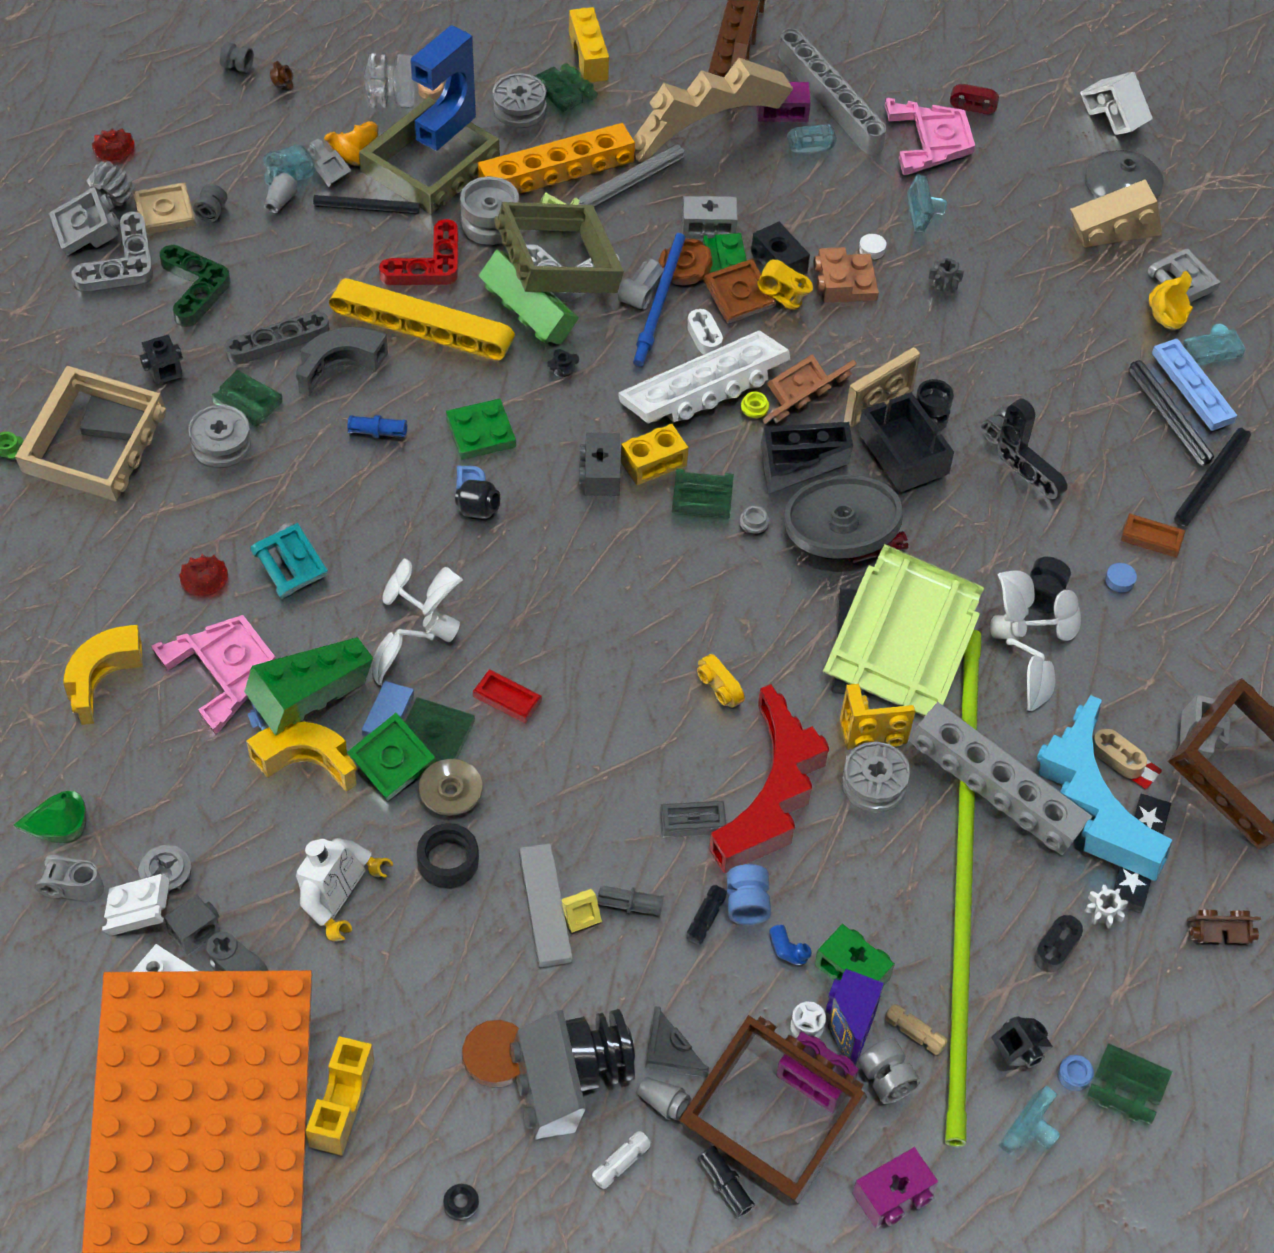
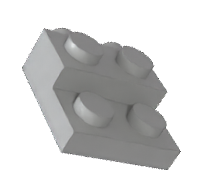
(85, 221)

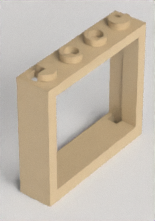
(56, 408)

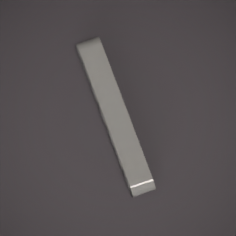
(832, 91)

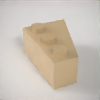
(1118, 216)

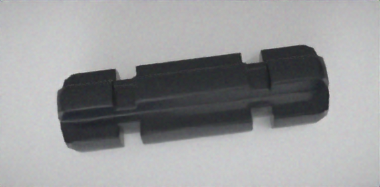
(706, 914)

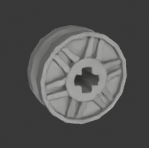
(519, 100)
(219, 436)
(875, 777)

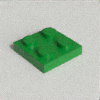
(481, 429)
(391, 756)

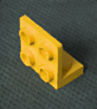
(866, 725)

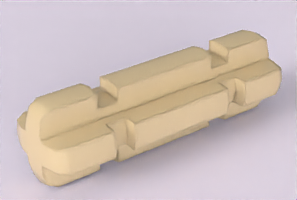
(916, 1029)

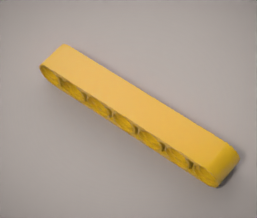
(422, 319)

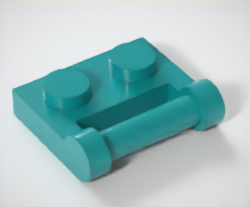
(296, 554)

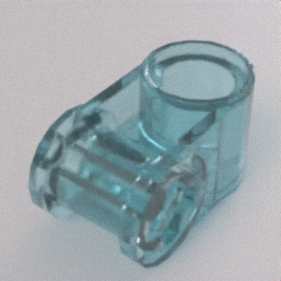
(292, 161)

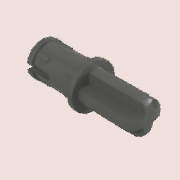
(630, 900)

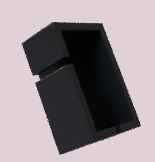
(905, 442)

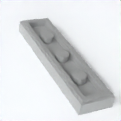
(545, 905)

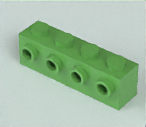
(537, 310)

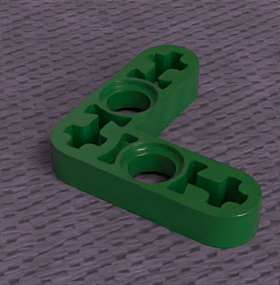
(201, 280)

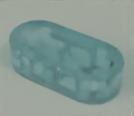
(811, 138)

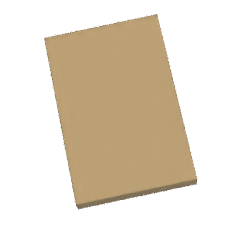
(882, 384)

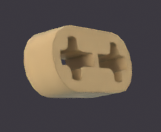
(1119, 753)

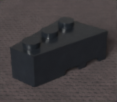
(803, 452)

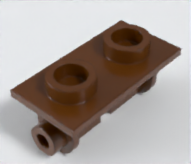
(1210, 927)

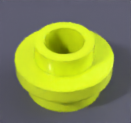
(755, 405)

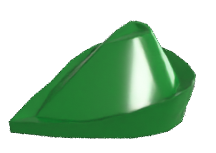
(56, 819)

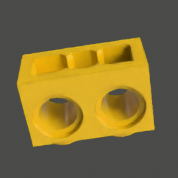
(654, 454)

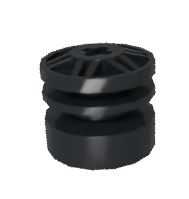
(602, 1049)

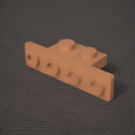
(800, 382)

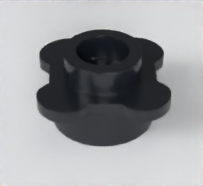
(563, 363)

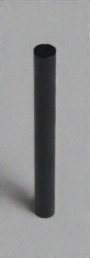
(362, 203)

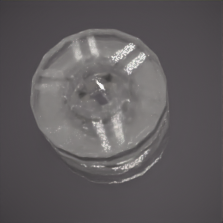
(390, 81)

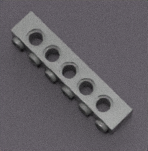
(994, 764)

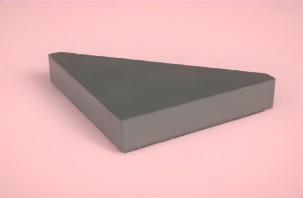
(670, 1050)

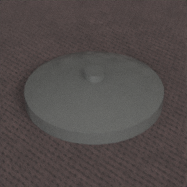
(843, 516)

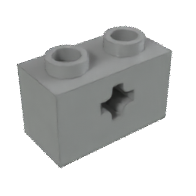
(708, 216)

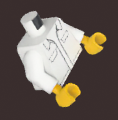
(329, 878)

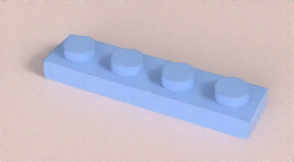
(1194, 384)

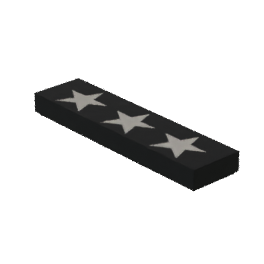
(1132, 886)

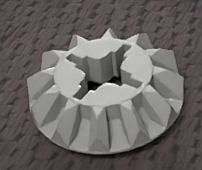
(168, 856)

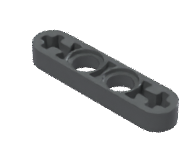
(275, 333)

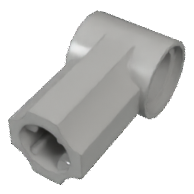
(640, 287)

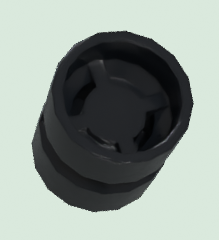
(936, 400)
(1049, 579)

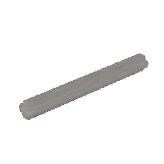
(632, 176)

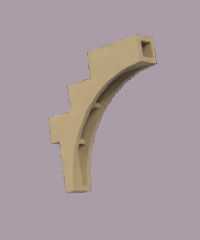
(677, 108)

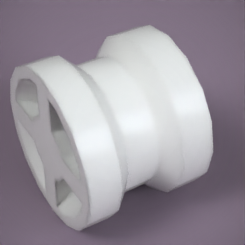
(809, 1014)

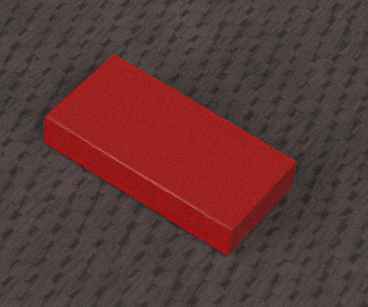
(507, 696)

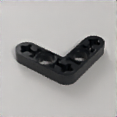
(1015, 451)

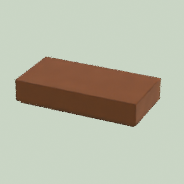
(1153, 535)

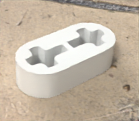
(700, 333)

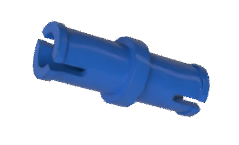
(377, 426)

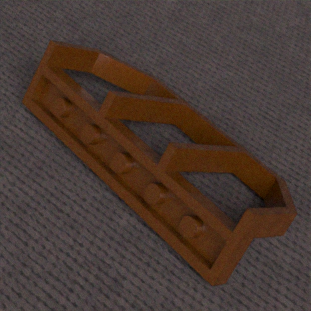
(736, 34)

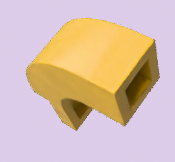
(95, 659)
(303, 743)

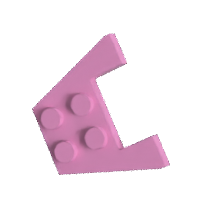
(942, 132)
(228, 654)

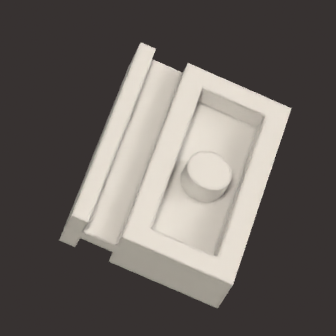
(136, 904)

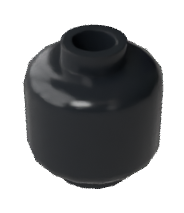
(477, 499)

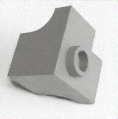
(1190, 717)

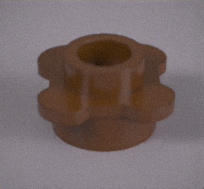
(281, 75)

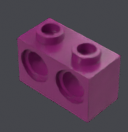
(808, 1082)

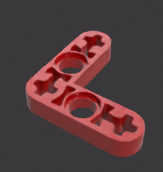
(433, 266)

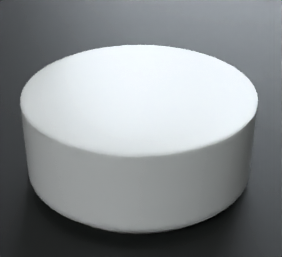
(873, 245)

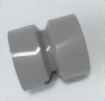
(886, 1066)

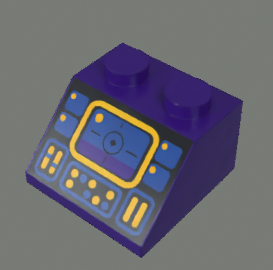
(852, 1011)

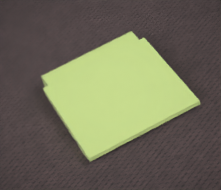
(906, 631)

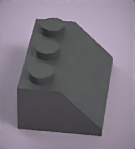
(548, 1077)

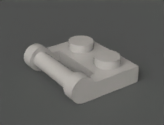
(1202, 279)

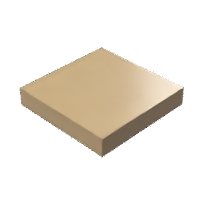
(165, 208)

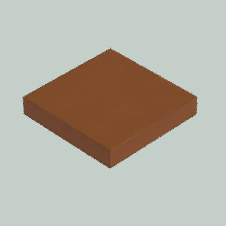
(738, 292)

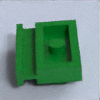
(725, 250)

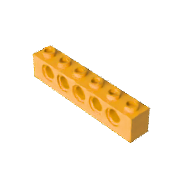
(563, 159)

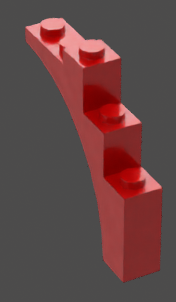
(767, 821)

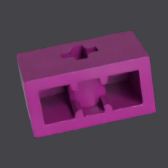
(793, 109)
(903, 1172)

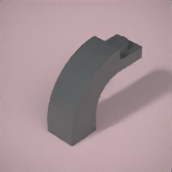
(338, 348)

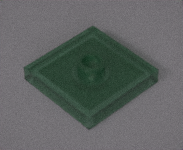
(440, 727)

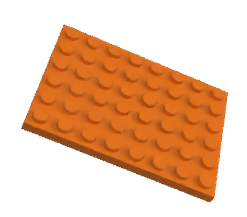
(199, 1113)

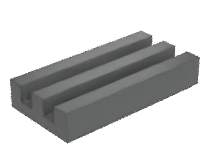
(693, 823)

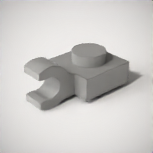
(328, 165)

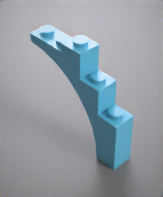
(1112, 829)

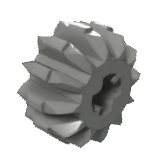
(111, 181)

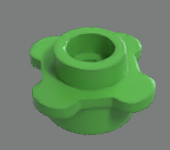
(9, 445)

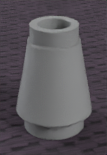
(280, 192)
(664, 1097)

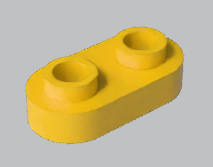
(721, 680)

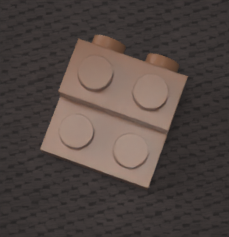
(845, 276)

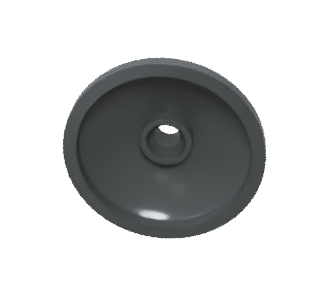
(1120, 169)

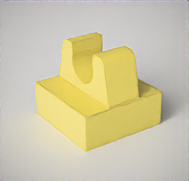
(581, 910)

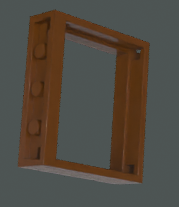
(1210, 780)
(793, 1049)

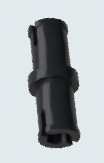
(726, 1181)

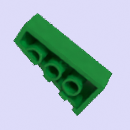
(306, 681)

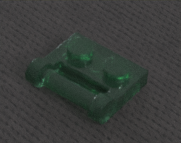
(702, 499)

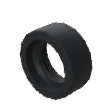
(441, 834)

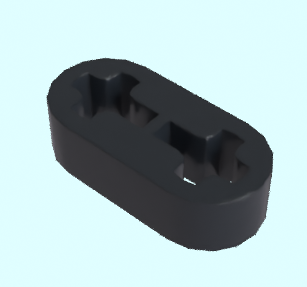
(1053, 939)

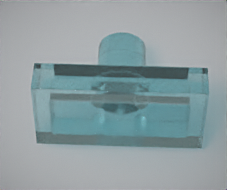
(922, 204)
(1216, 346)
(1031, 1123)

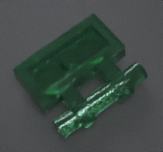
(561, 89)
(1133, 1075)

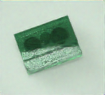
(248, 396)

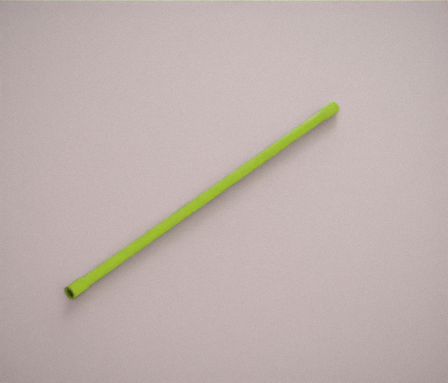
(956, 1115)

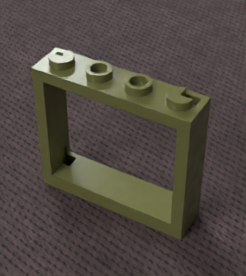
(377, 153)
(559, 217)

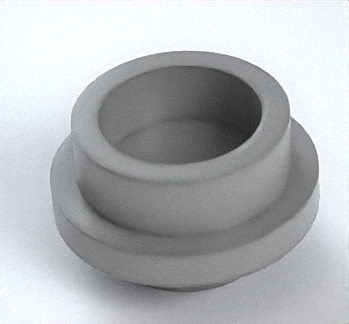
(754, 519)

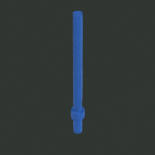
(646, 339)

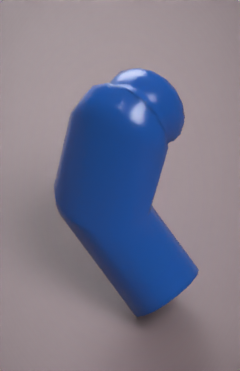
(786, 950)

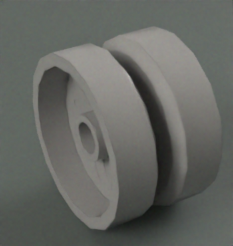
(481, 203)

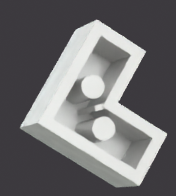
(1121, 101)

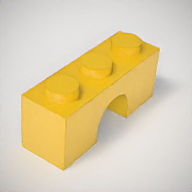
(588, 39)
(336, 1113)

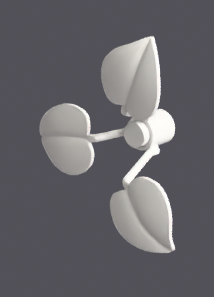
(1017, 598)
(435, 621)

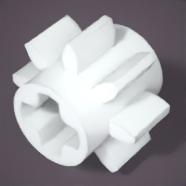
(1109, 914)

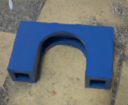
(448, 59)

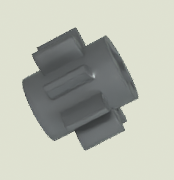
(946, 274)

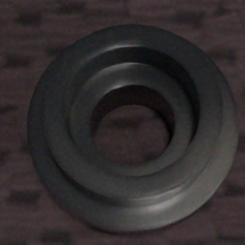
(457, 1192)

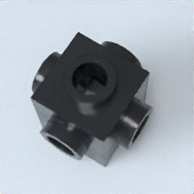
(160, 353)
(1022, 1041)

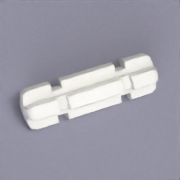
(621, 1160)

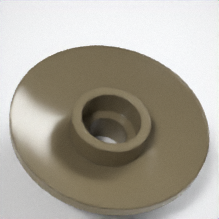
(447, 776)

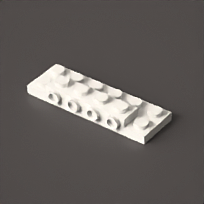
(706, 379)

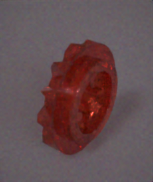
(115, 151)
(206, 584)

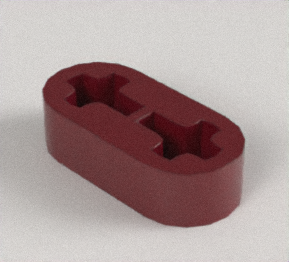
(974, 99)

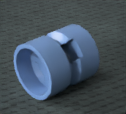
(748, 896)

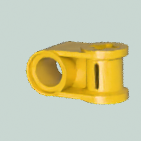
(782, 283)

